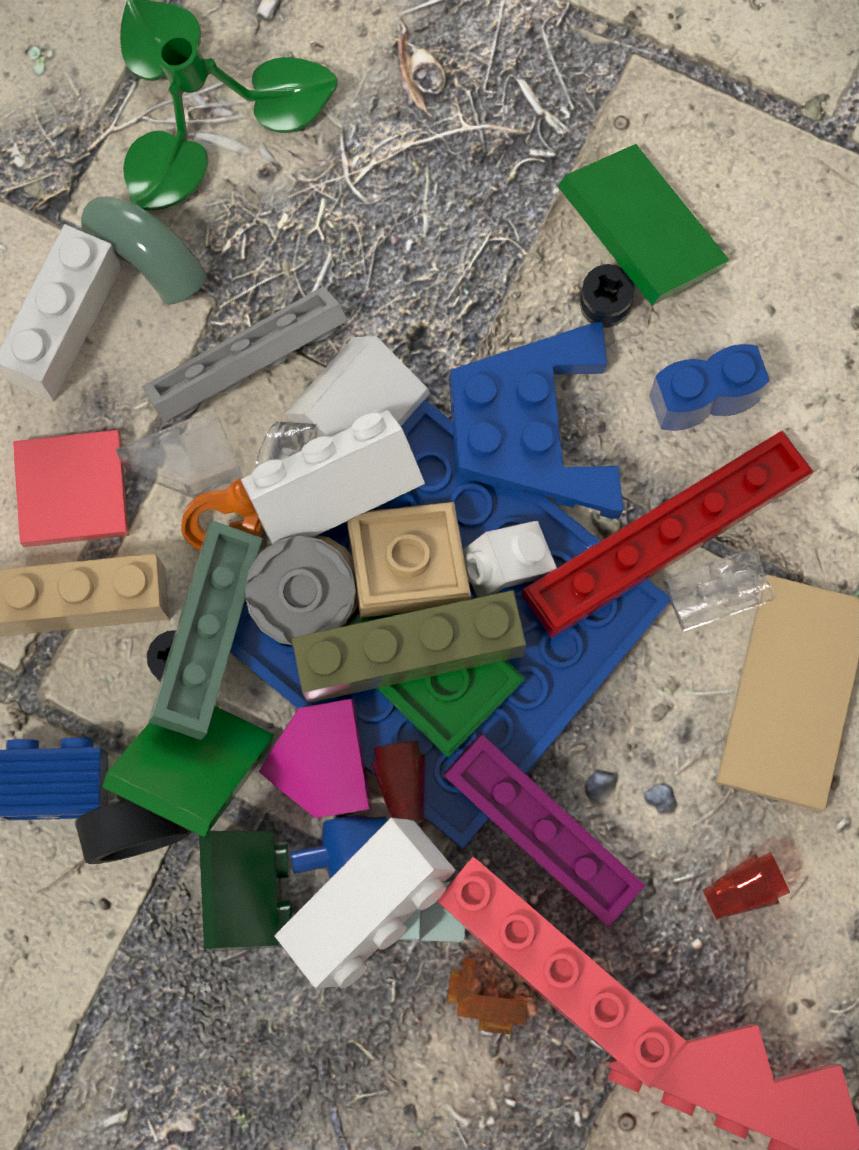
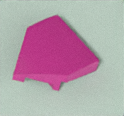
(321, 760)

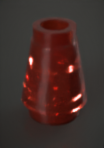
(401, 778)
(747, 887)

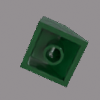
(243, 889)

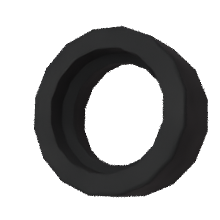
(124, 832)

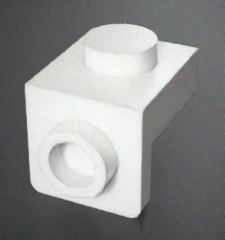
(507, 558)

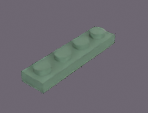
(205, 631)

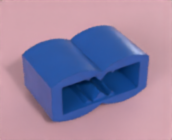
(697, 388)

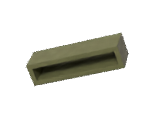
(409, 646)

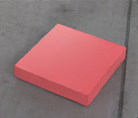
(70, 488)

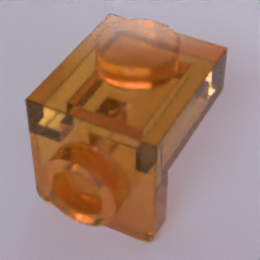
(493, 1013)

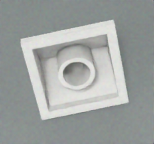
(359, 382)

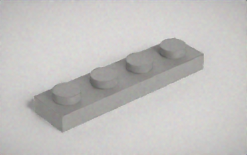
(256, 347)

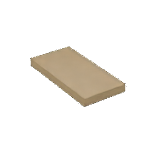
(793, 695)

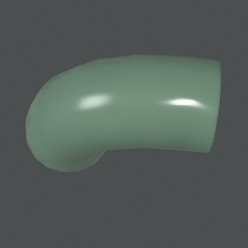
(146, 245)

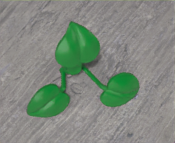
(165, 41)

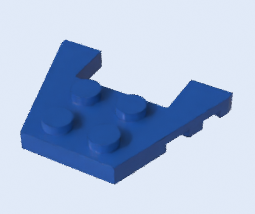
(510, 422)

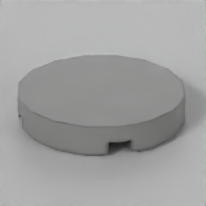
(299, 588)

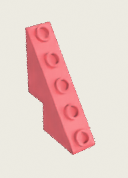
(561, 973)
(734, 1080)

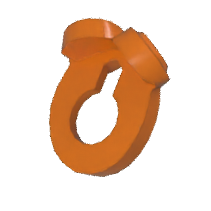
(226, 501)

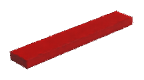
(666, 534)

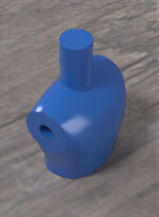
(340, 842)

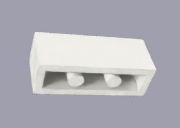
(59, 312)
(334, 478)
(365, 904)

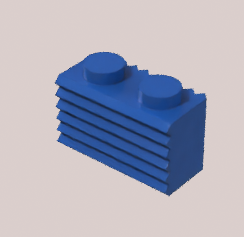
(52, 780)

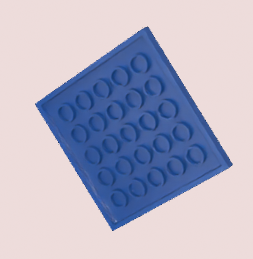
(557, 671)

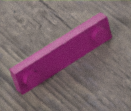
(543, 830)

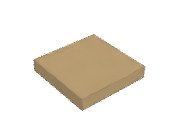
(407, 559)

